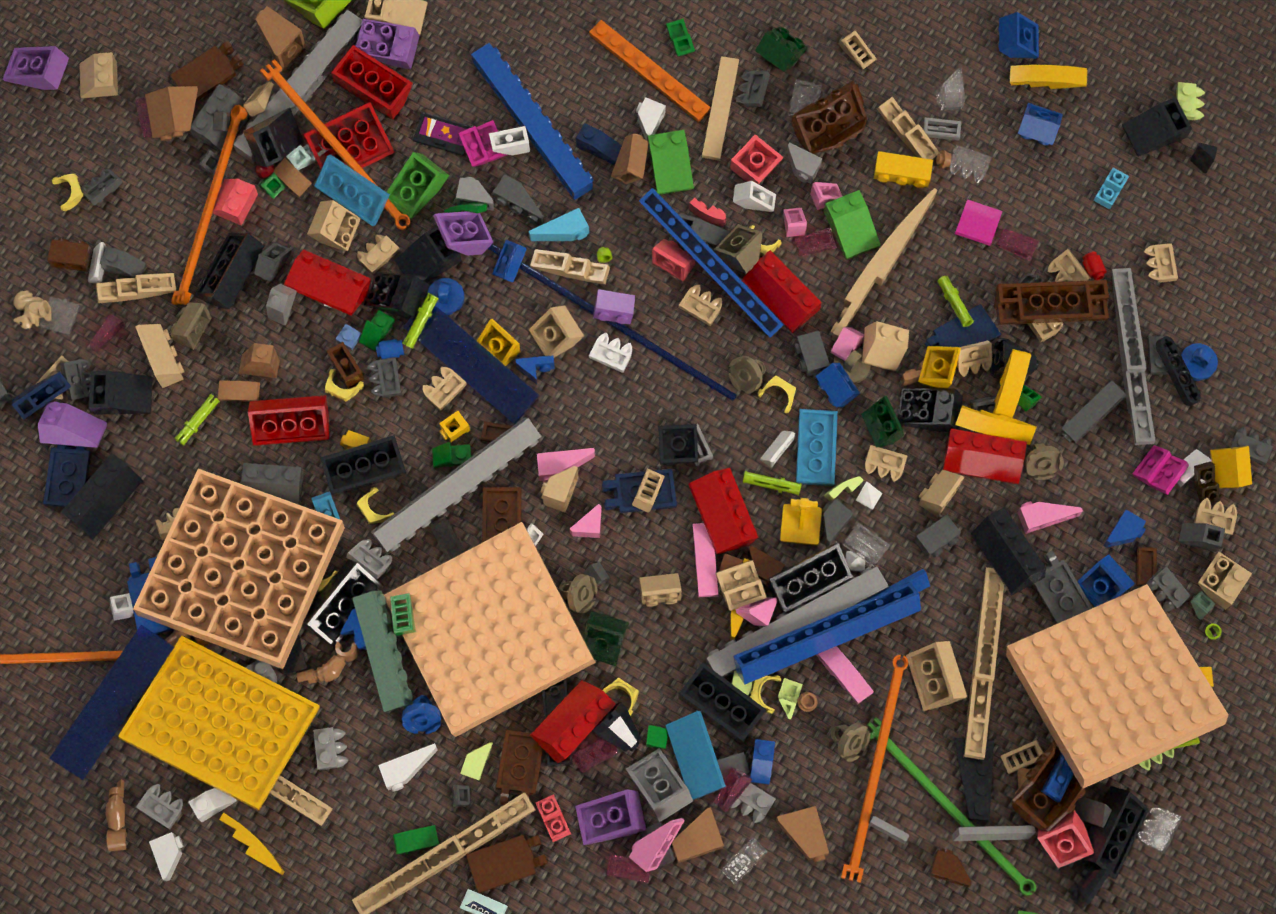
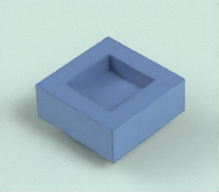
(349, 336)

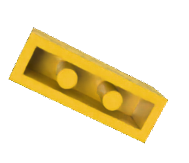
(903, 169)

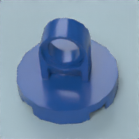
(449, 294)
(1200, 361)
(421, 716)

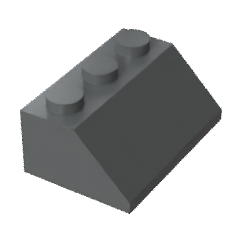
(220, 101)
(276, 480)

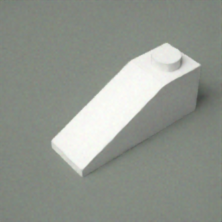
(402, 769)

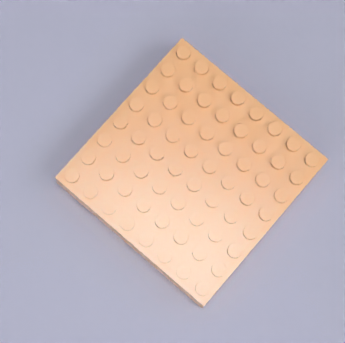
(239, 568)
(490, 629)
(1116, 686)

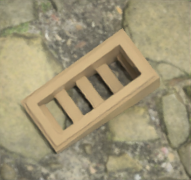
(844, 44)
(258, 100)
(642, 500)
(1008, 766)

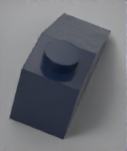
(598, 144)
(40, 394)

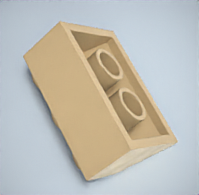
(160, 354)
(936, 675)

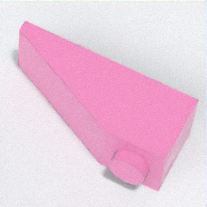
(556, 462)
(1042, 515)
(652, 848)

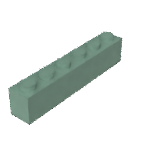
(383, 651)

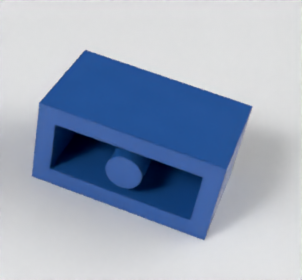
(837, 385)

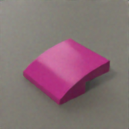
(478, 144)
(978, 222)
(1160, 469)

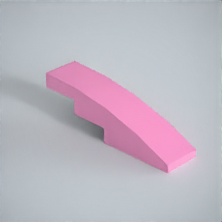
(705, 562)
(845, 674)

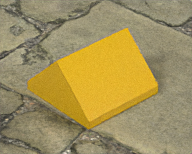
(499, 342)
(939, 366)
(1232, 467)

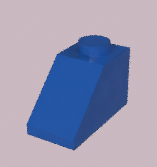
(1126, 530)
(762, 761)

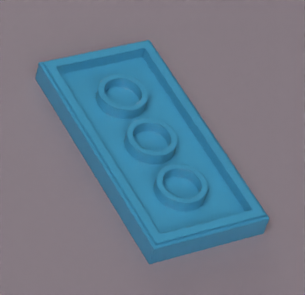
(351, 190)
(816, 447)
(695, 755)

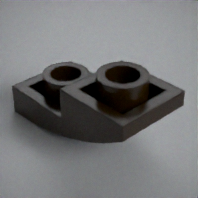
(1205, 482)

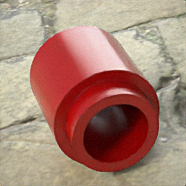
(1094, 266)

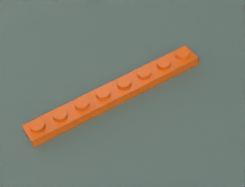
(649, 71)

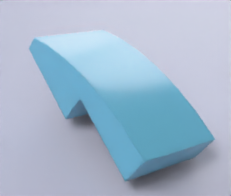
(1111, 188)

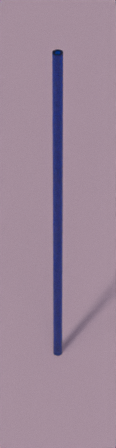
(624, 329)

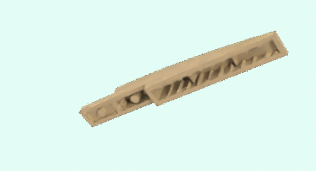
(881, 263)
(984, 666)
(300, 800)
(444, 855)

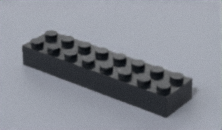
(551, 698)

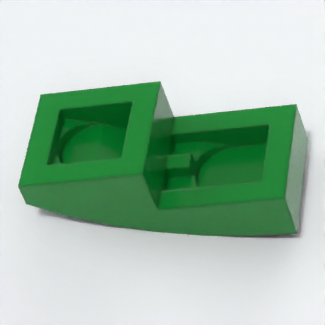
(680, 38)
(474, 207)
(415, 840)

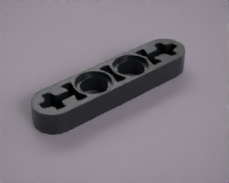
(1175, 372)

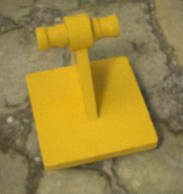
(801, 522)

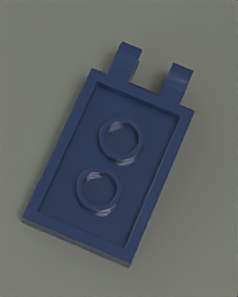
(955, 335)
(66, 474)
(627, 485)

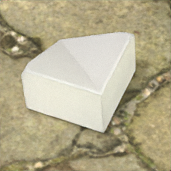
(121, 606)

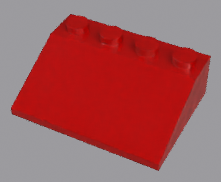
(357, 132)

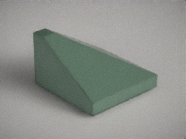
(1202, 604)

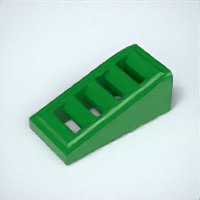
(1028, 398)
(403, 629)

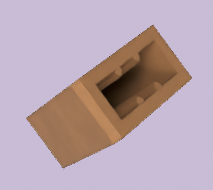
(631, 159)
(260, 361)
(805, 832)
(698, 838)

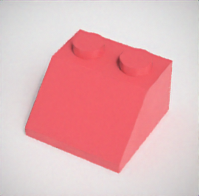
(755, 160)
(235, 200)
(672, 259)
(1066, 840)

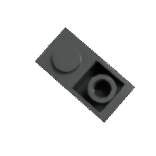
(1202, 536)

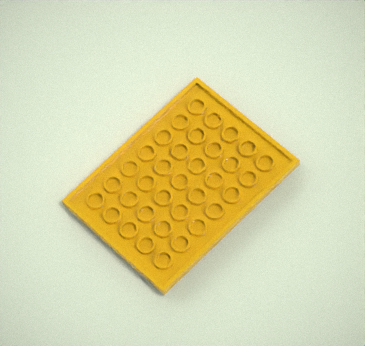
(219, 722)

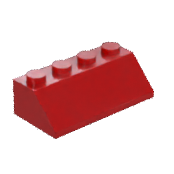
(372, 82)
(328, 282)
(782, 292)
(289, 420)
(984, 456)
(723, 511)
(572, 720)

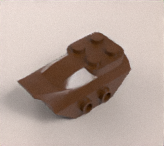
(831, 120)
(1036, 806)

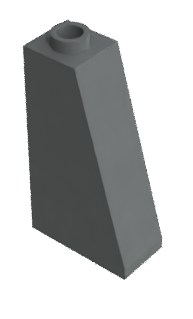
(1093, 412)

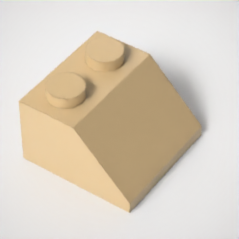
(98, 76)
(556, 331)
(884, 345)
(559, 489)
(940, 492)

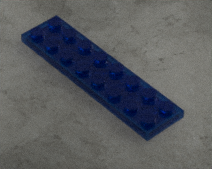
(476, 365)
(112, 702)

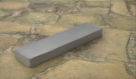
(993, 833)

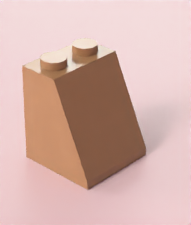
(280, 36)
(171, 111)

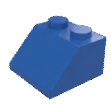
(1018, 36)
(1040, 124)
(1105, 581)

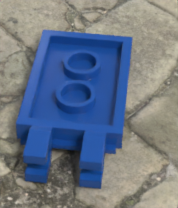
(135, 586)

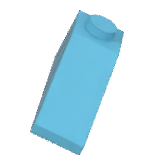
(564, 228)

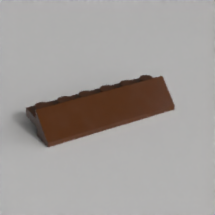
(1051, 302)

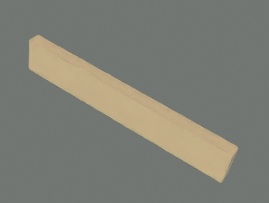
(720, 108)

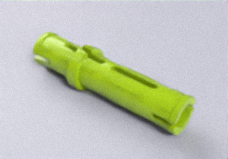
(952, 296)
(420, 320)
(196, 420)
(772, 483)

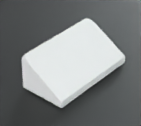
(96, 270)
(777, 448)
(1193, 459)

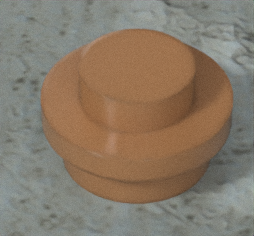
(943, 159)
(807, 701)

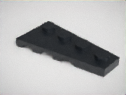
(976, 780)

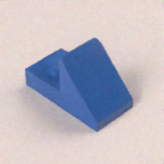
(529, 366)
(351, 627)

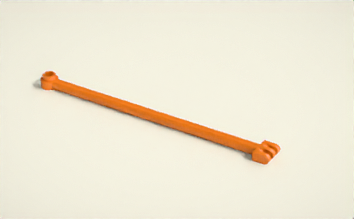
(327, 135)
(182, 296)
(59, 657)
(853, 866)

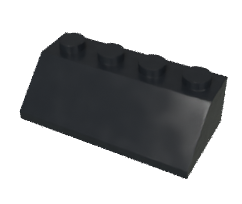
(229, 270)
(363, 466)
(102, 496)
(1008, 551)
(809, 578)
(336, 602)
(721, 703)
(1117, 837)

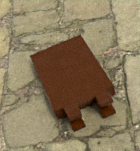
(208, 70)
(500, 510)
(518, 765)
(504, 862)

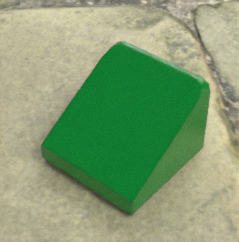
(272, 185)
(656, 737)

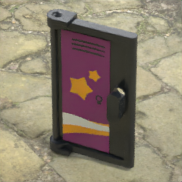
(438, 131)

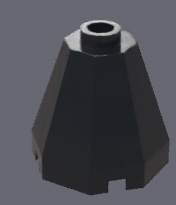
(1000, 358)
(618, 729)

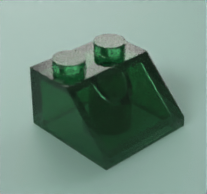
(605, 637)

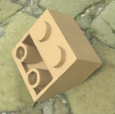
(334, 225)
(1223, 580)
(660, 589)

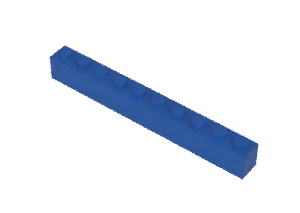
(528, 114)
(711, 262)
(827, 633)

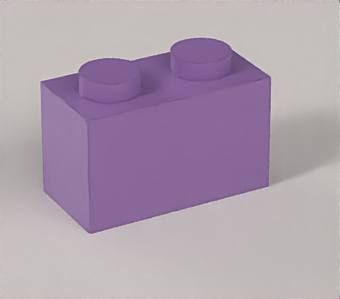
(614, 307)

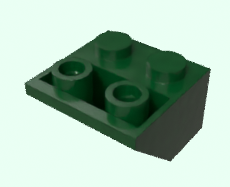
(781, 48)
(883, 423)

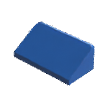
(509, 261)

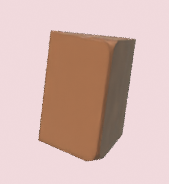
(729, 561)

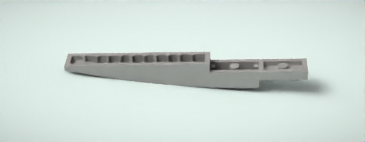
(1132, 357)

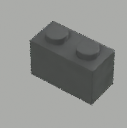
(811, 353)
(937, 537)

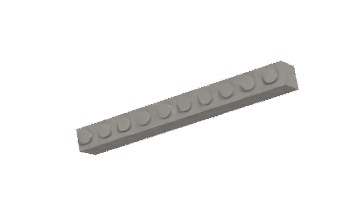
(309, 74)
(456, 484)
(837, 599)

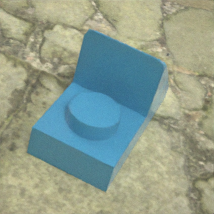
(325, 504)

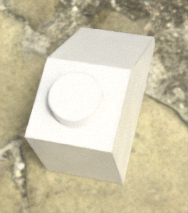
(650, 116)
(510, 141)
(754, 197)
(210, 803)
(167, 853)

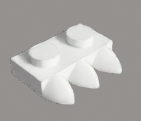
(610, 353)

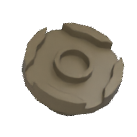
(854, 367)
(746, 373)
(1043, 461)
(579, 593)
(852, 741)

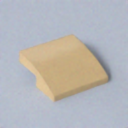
(740, 585)

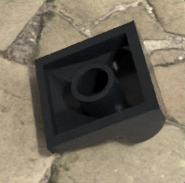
(678, 444)
(1088, 886)

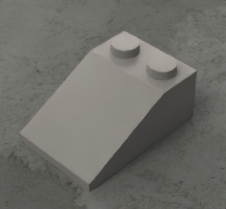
(659, 785)

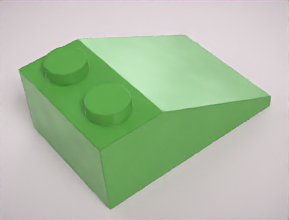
(670, 162)
(416, 184)
(852, 224)

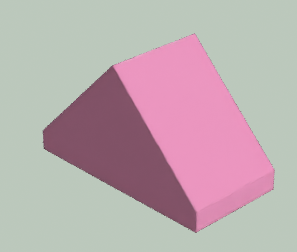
(823, 193)
(794, 222)
(847, 342)
(589, 525)
(758, 612)

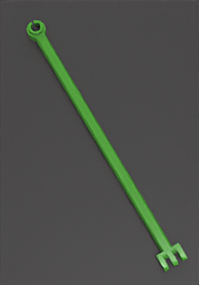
(952, 809)

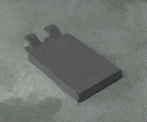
(1061, 590)

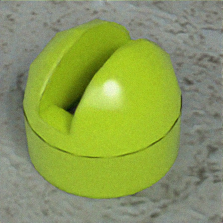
(604, 255)
(1217, 630)

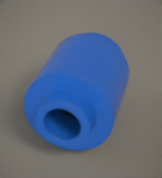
(390, 349)

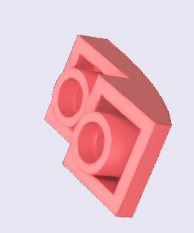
(712, 215)
(553, 818)

